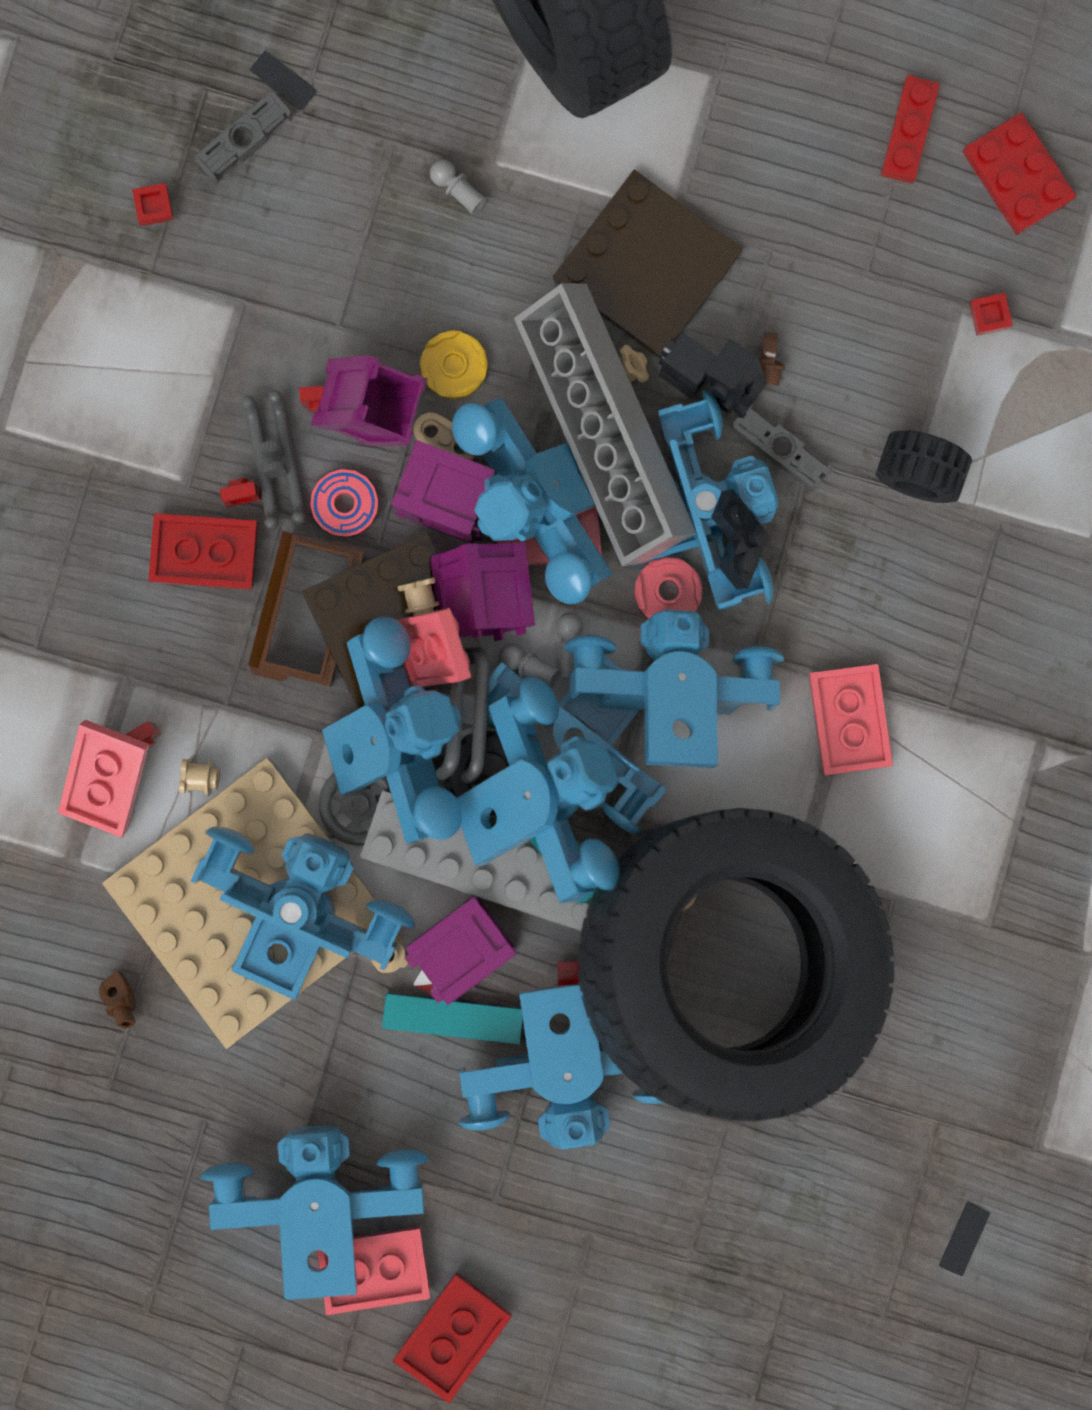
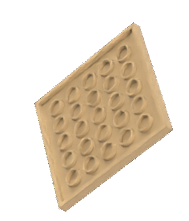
(199, 933)

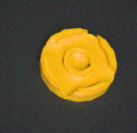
(454, 365)

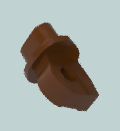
(770, 367)
(122, 1003)

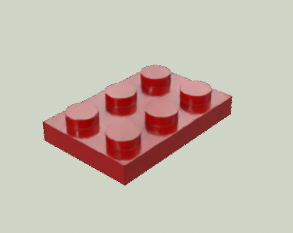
(1019, 173)
(203, 551)
(452, 1337)

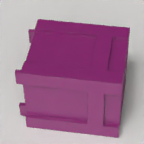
(369, 401)
(441, 492)
(485, 588)
(460, 950)

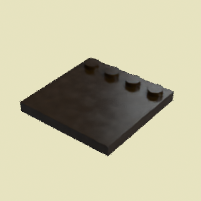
(649, 263)
(365, 592)

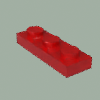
(909, 129)

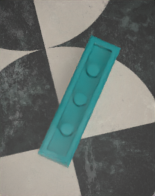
(455, 1020)

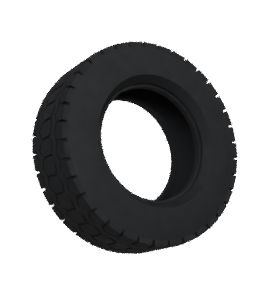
(591, 48)
(840, 980)

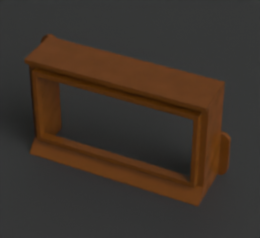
(272, 603)

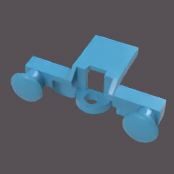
(608, 724)

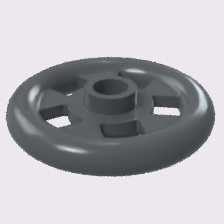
(330, 807)

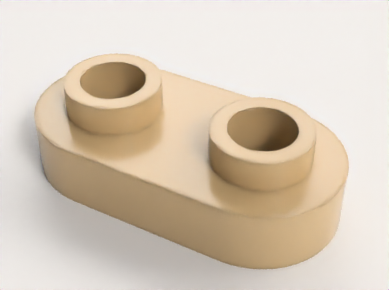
(444, 438)

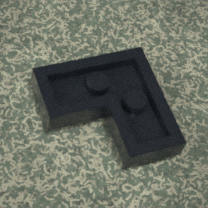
(744, 535)

